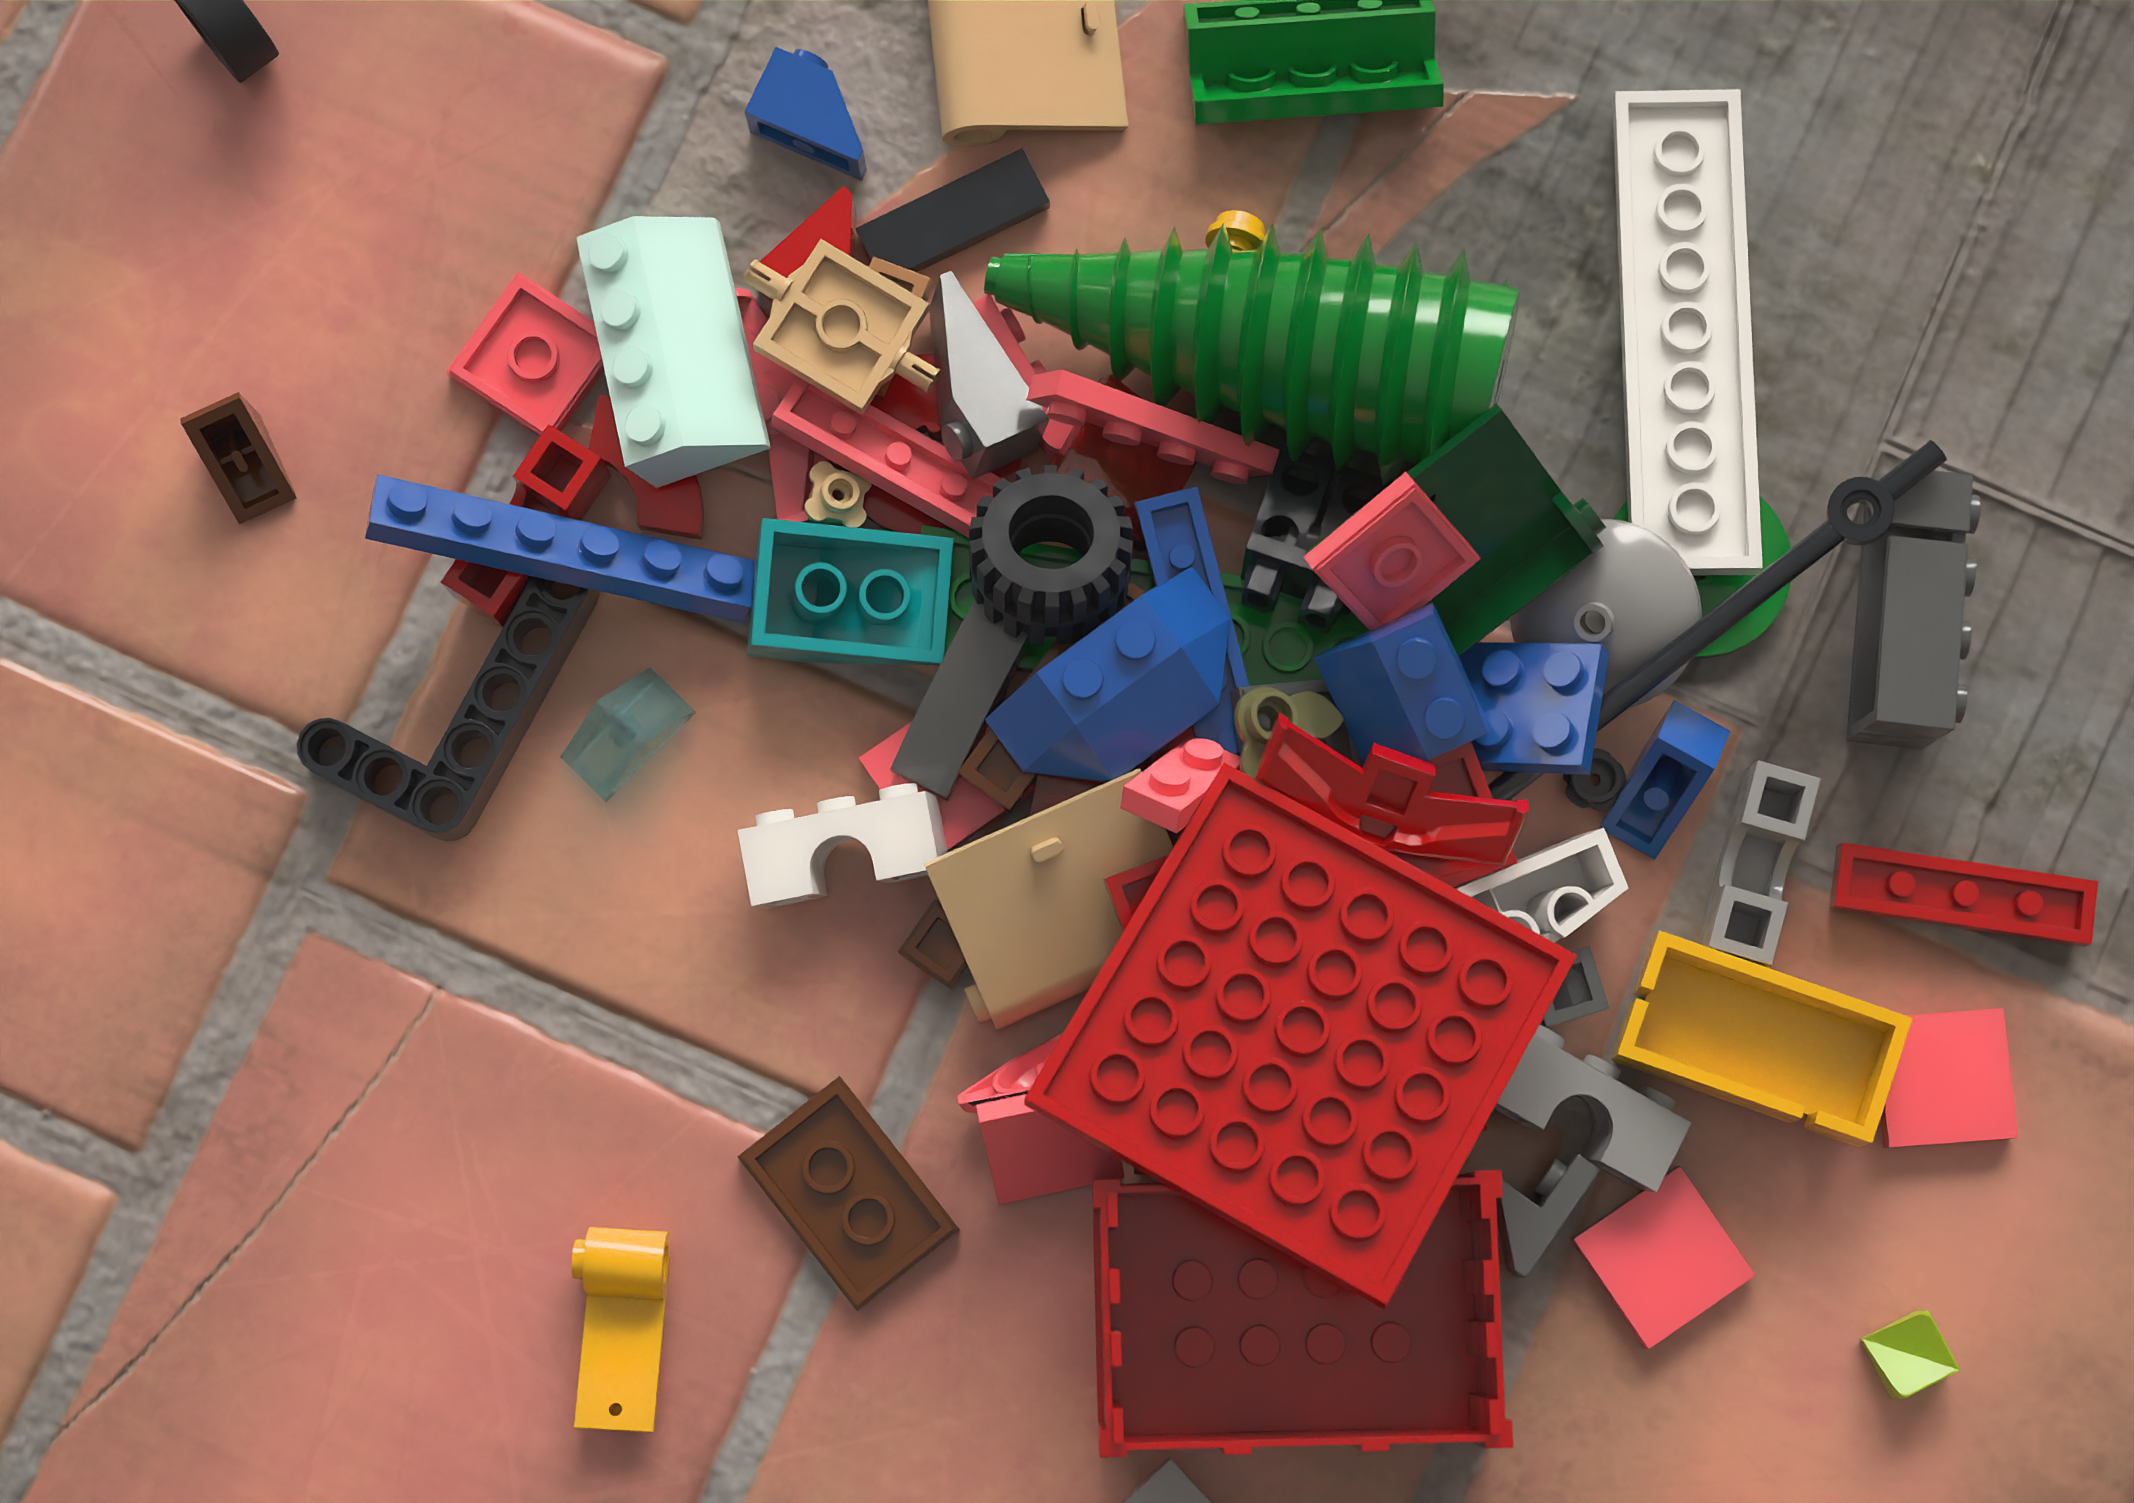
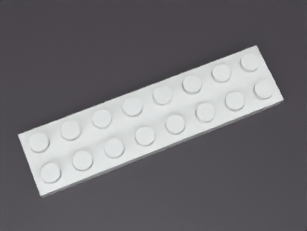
(1687, 326)

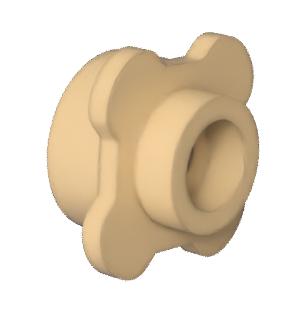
(822, 505)

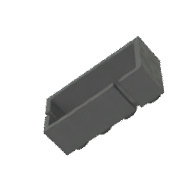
(1912, 617)

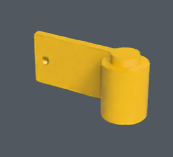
(623, 1327)

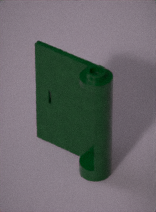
(1512, 519)

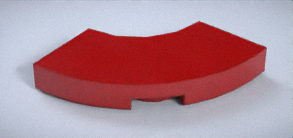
(667, 509)

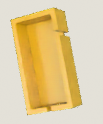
(1762, 1039)

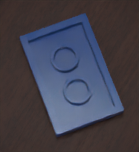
(1537, 704)

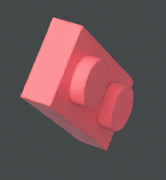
(1176, 783)

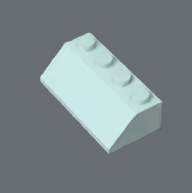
(672, 346)

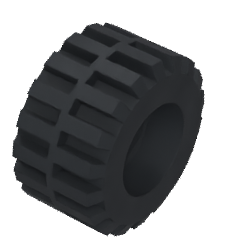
(1050, 510)

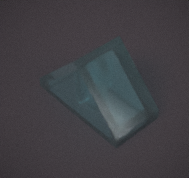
(625, 732)

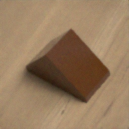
(239, 456)

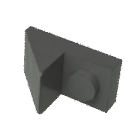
(1530, 1227)

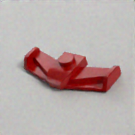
(1389, 799)

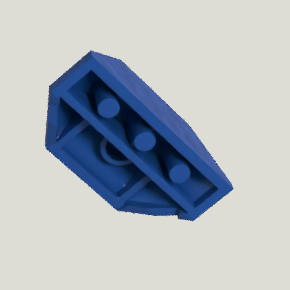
(1121, 687)

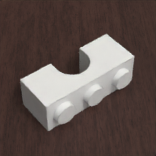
(788, 854)

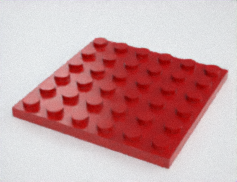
(1301, 1033)

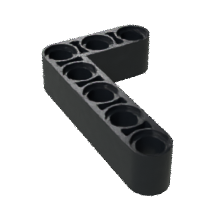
(473, 720)

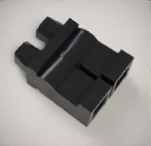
(1289, 527)

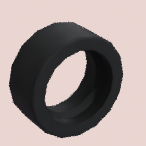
(231, 34)

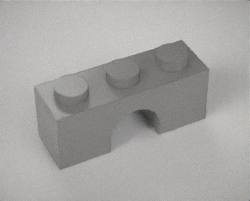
(1761, 837)
(1632, 1130)

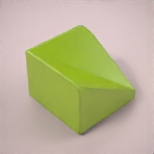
(1909, 1354)

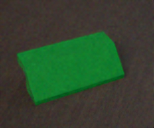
(1310, 58)

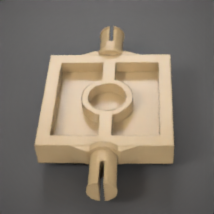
(841, 326)

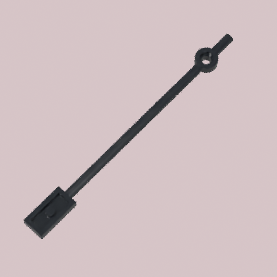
(1838, 528)

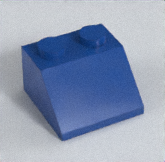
(1403, 688)

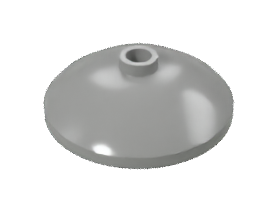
(1636, 587)

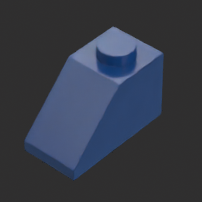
(805, 112)
(1665, 779)

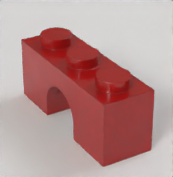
(553, 479)

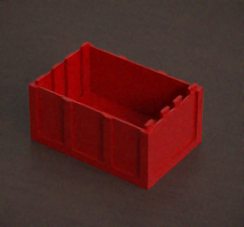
(1248, 1348)

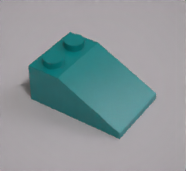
(848, 595)

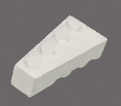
(1555, 886)

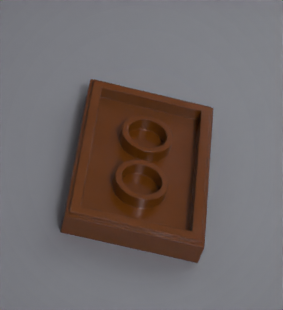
(848, 1193)

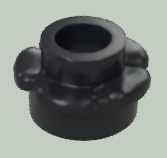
(1603, 795)

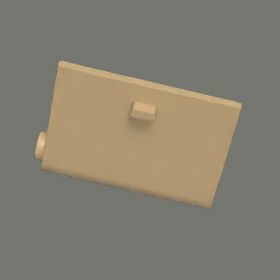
(1025, 67)
(1036, 901)

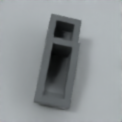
(960, 697)

